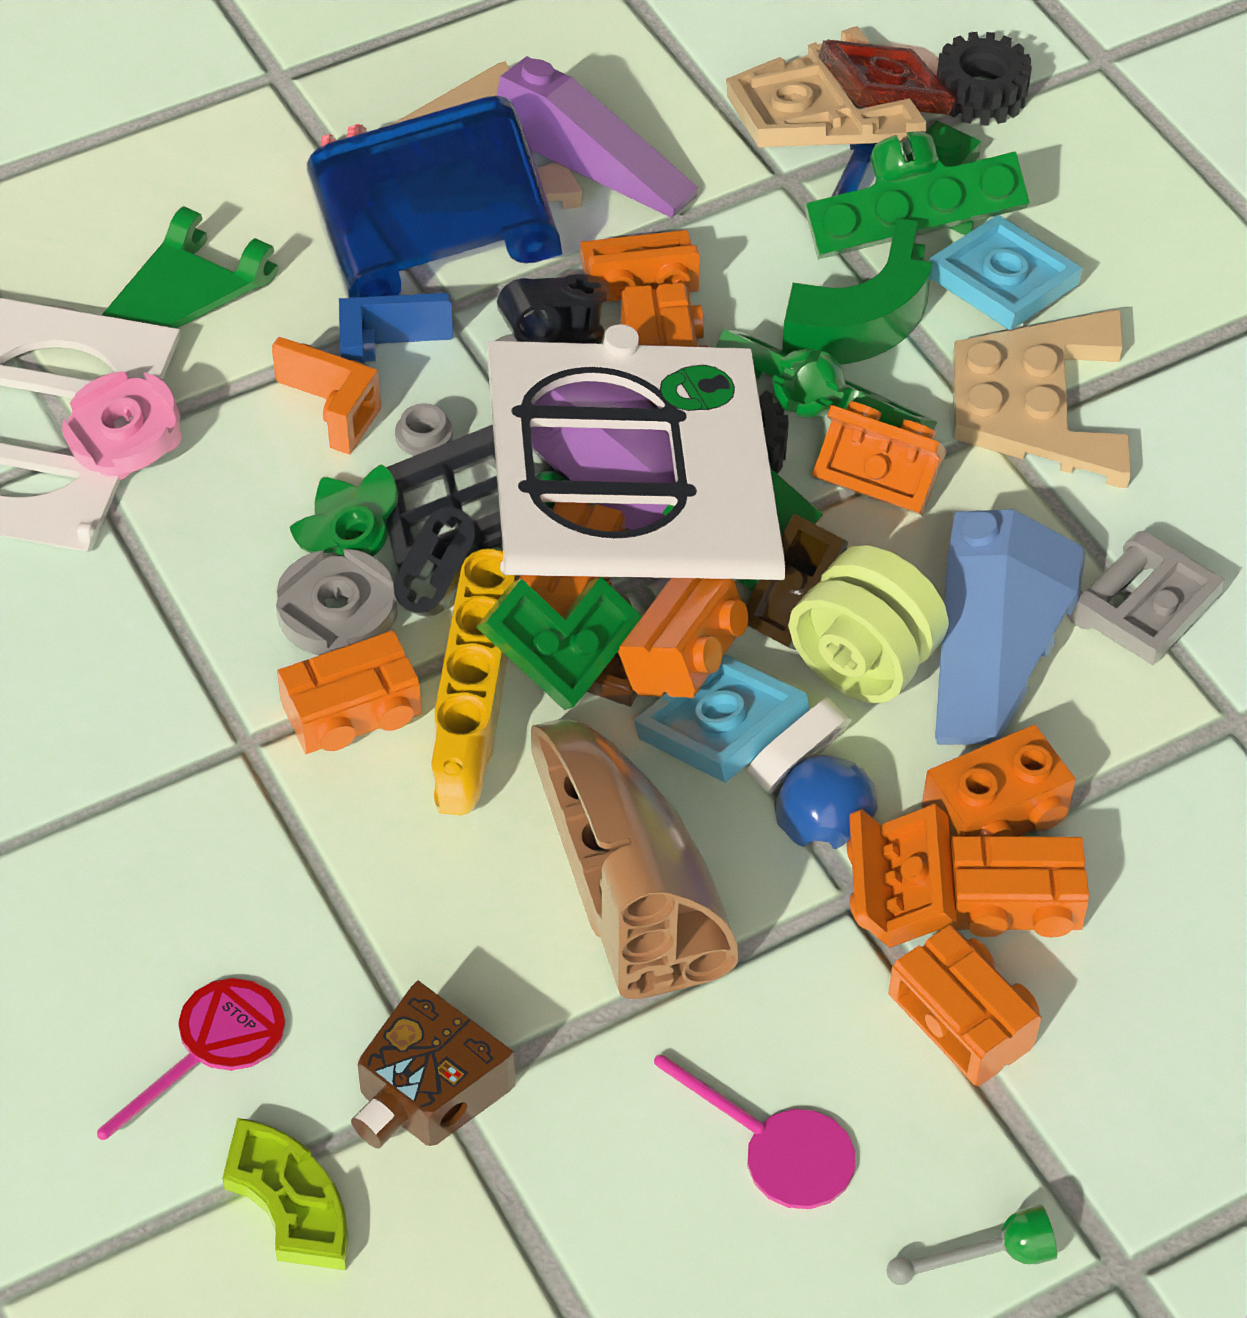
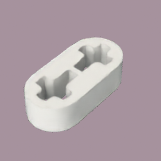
(800, 741)

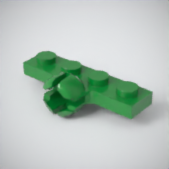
(915, 191)
(813, 381)

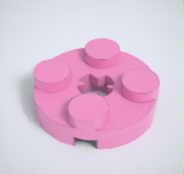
(129, 448)

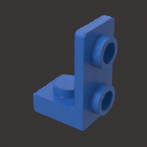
(392, 320)

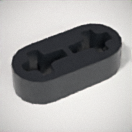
(425, 555)

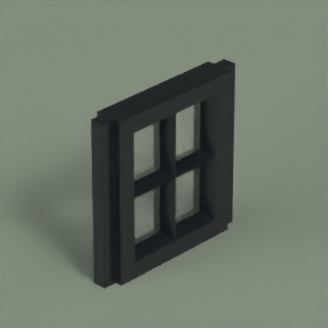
(449, 475)

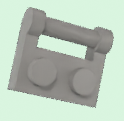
(1158, 607)

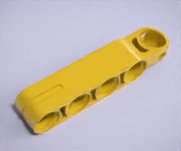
(469, 688)

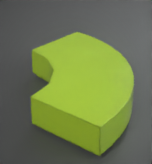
(292, 1191)

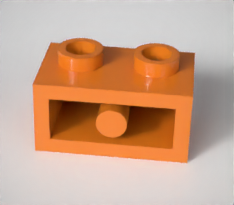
(1002, 787)

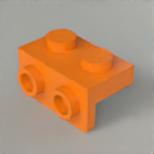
(642, 261)
(880, 458)
(902, 874)

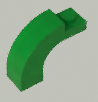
(866, 317)

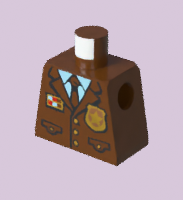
(429, 1071)

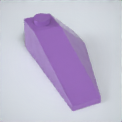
(585, 136)
(606, 452)

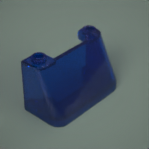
(430, 194)

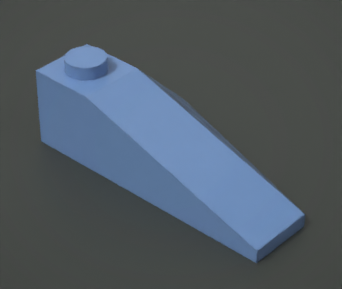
(1003, 604)

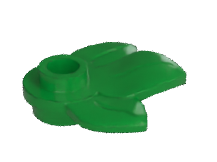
(349, 515)

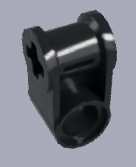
(563, 309)

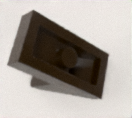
(807, 555)

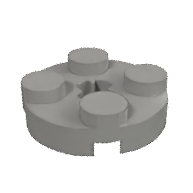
(313, 578)

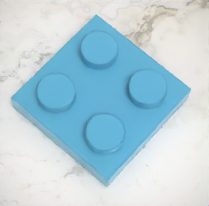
(1004, 272)
(726, 720)

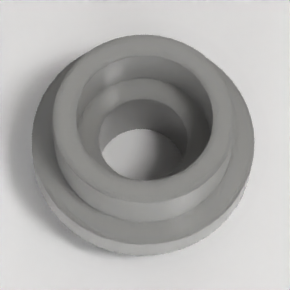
(422, 429)

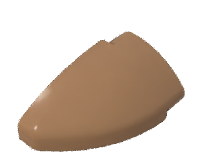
(651, 887)

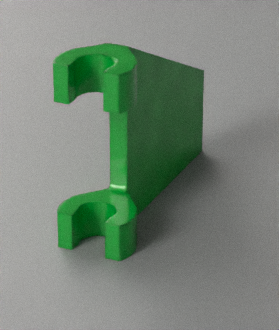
(182, 286)

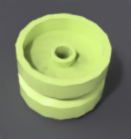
(868, 624)

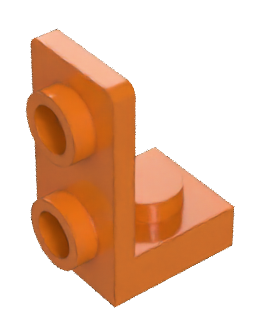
(346, 384)

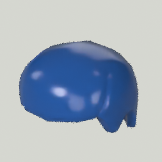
(820, 797)

